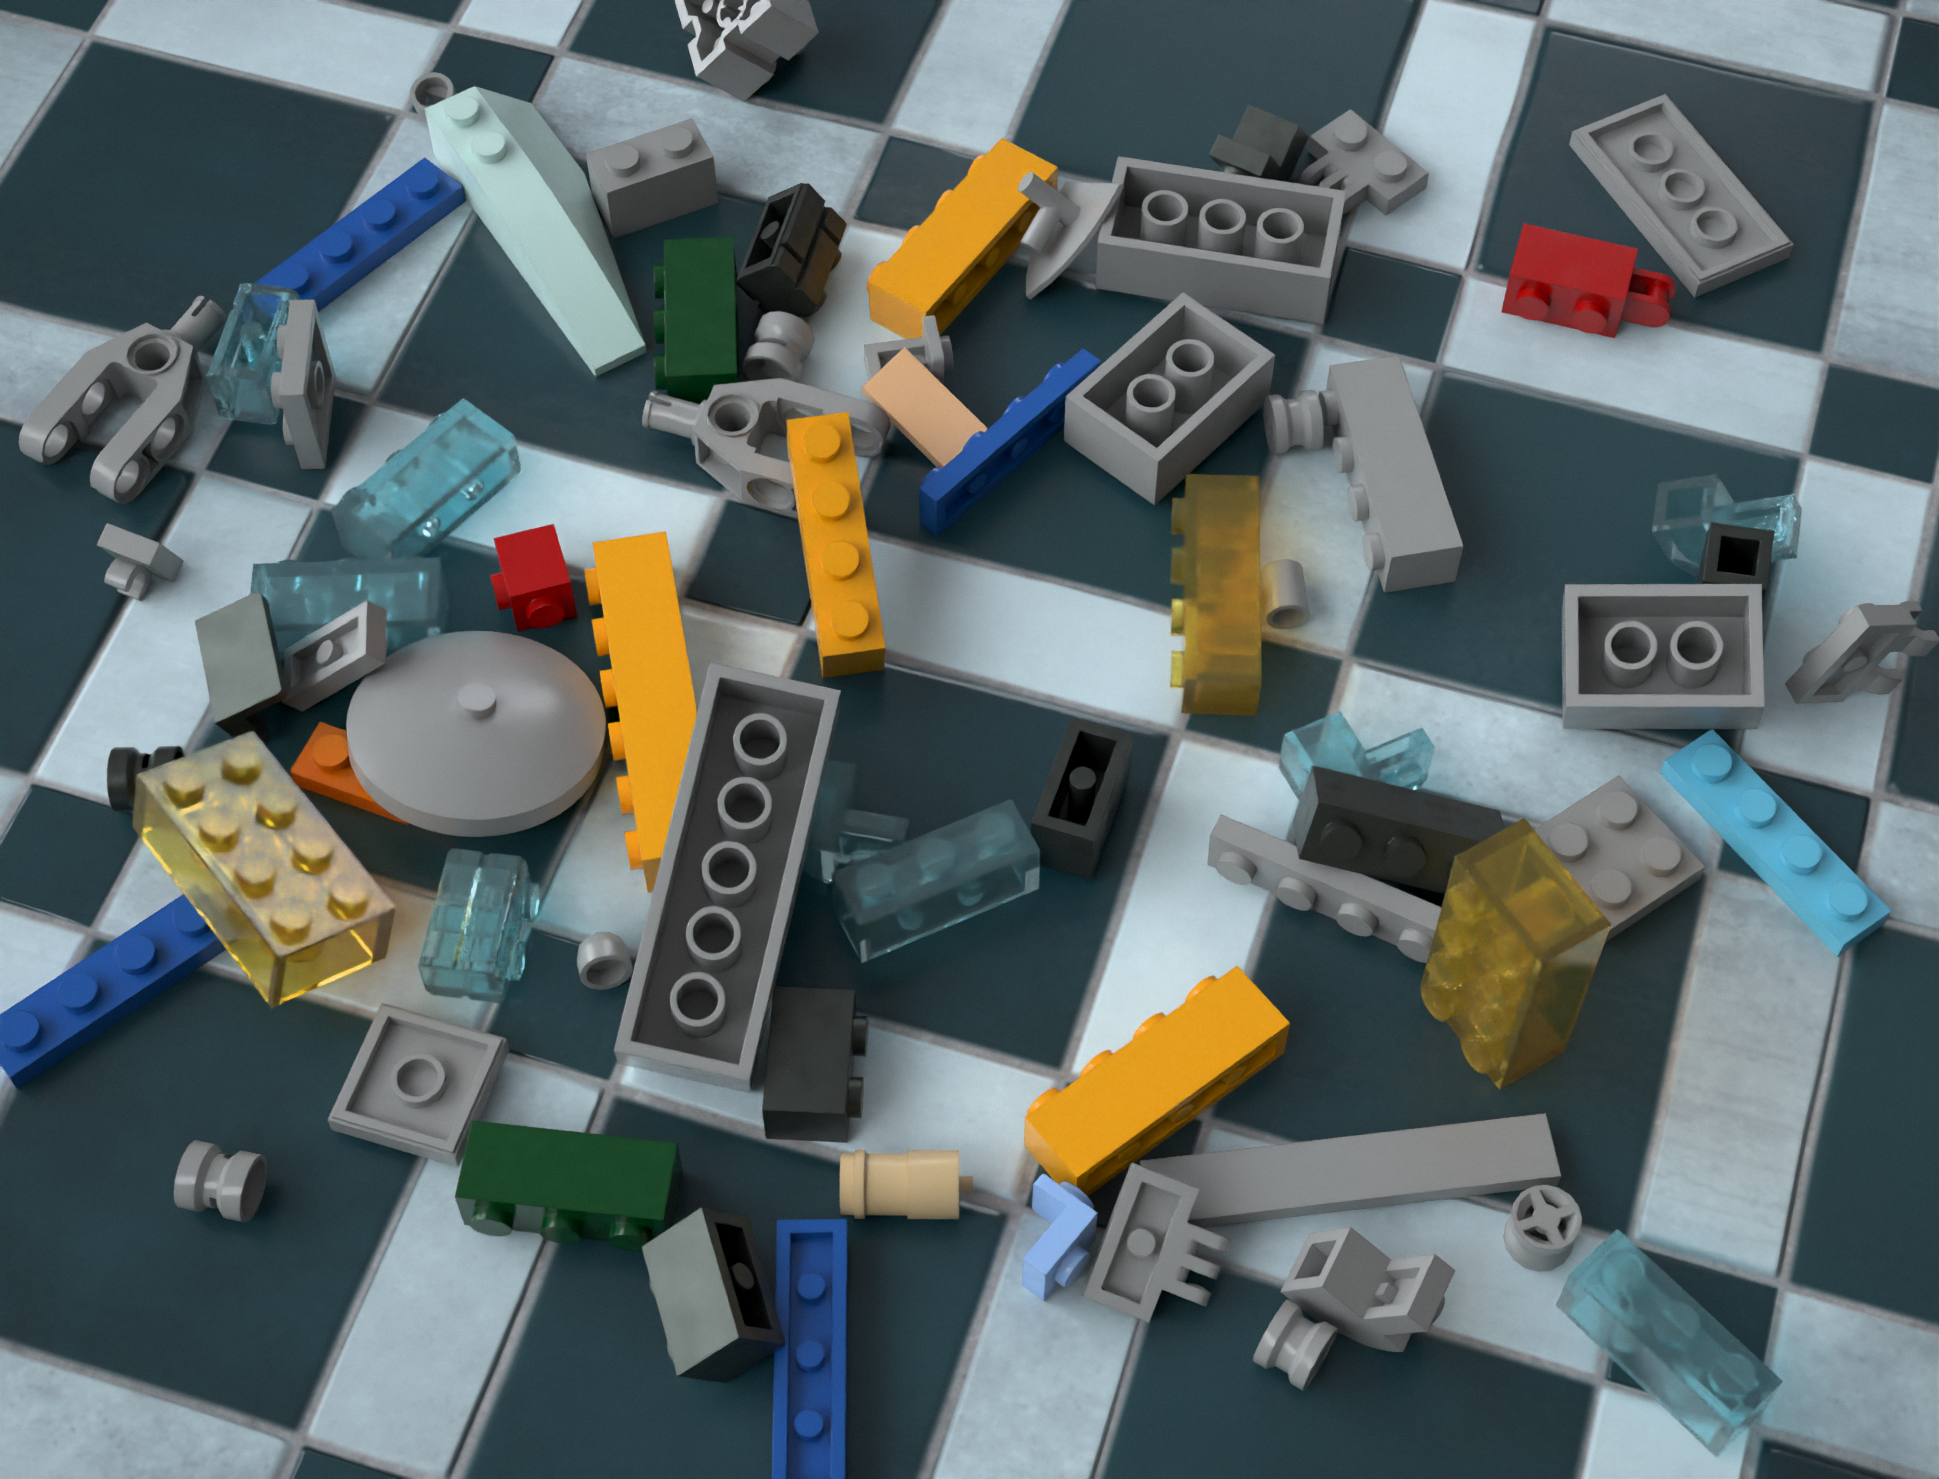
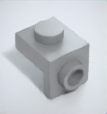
(930, 349)

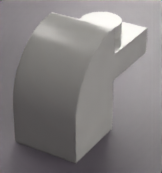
(1364, 1291)

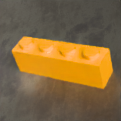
(958, 244)
(835, 545)
(1155, 1082)

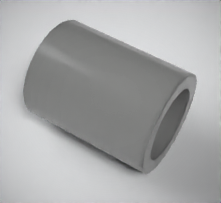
(1284, 594)

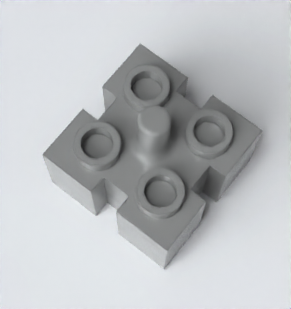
(744, 38)

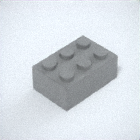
(1168, 398)
(1662, 656)

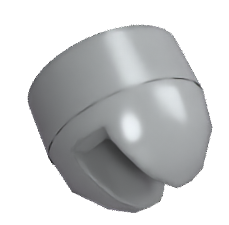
(431, 86)
(603, 961)

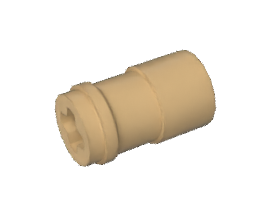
(902, 1184)

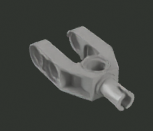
(143, 362)
(739, 416)

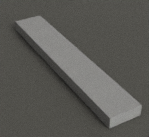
(1366, 1170)

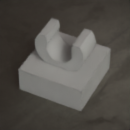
(136, 561)

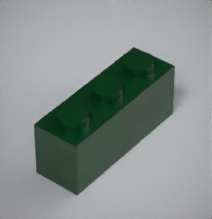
(697, 317)
(568, 1184)

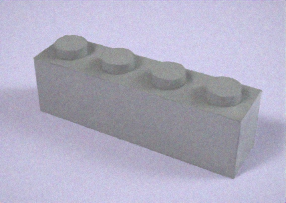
(1390, 474)

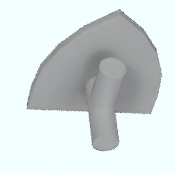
(1061, 225)

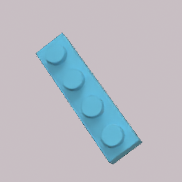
(1775, 842)

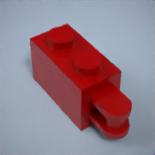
(1583, 283)

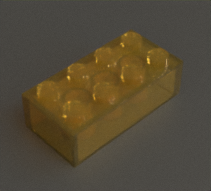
(262, 867)
(1512, 954)

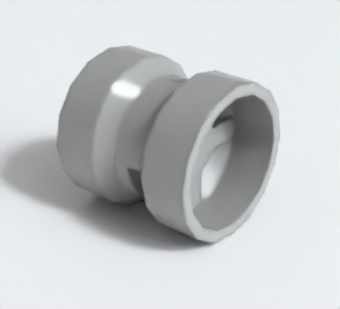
(779, 348)
(217, 1180)

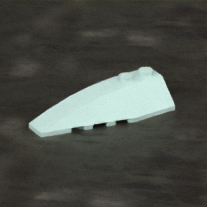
(541, 217)

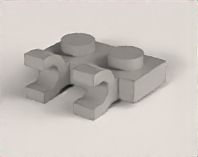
(1855, 648)

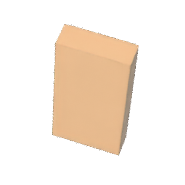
(922, 408)

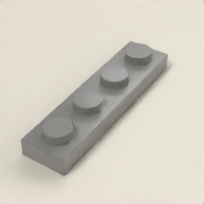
(1350, 898)

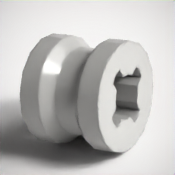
(1293, 422)
(1549, 1213)
(1295, 1344)

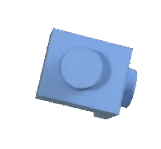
(1063, 1248)

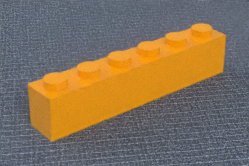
(646, 682)

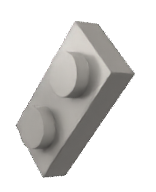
(335, 655)

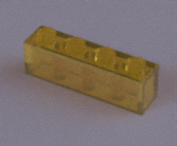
(1220, 595)

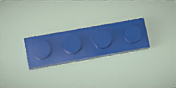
(369, 235)
(1002, 448)
(104, 989)
(813, 1363)

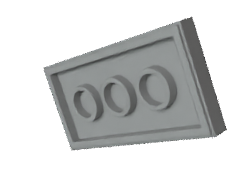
(1680, 195)

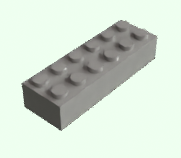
(728, 878)

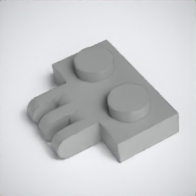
(1364, 164)
(1151, 1246)

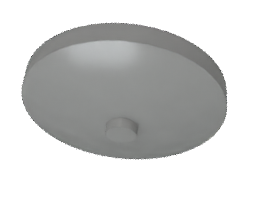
(476, 733)

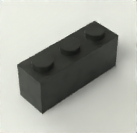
(1387, 829)

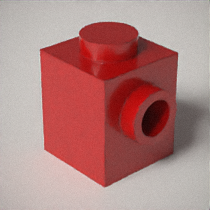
(533, 578)

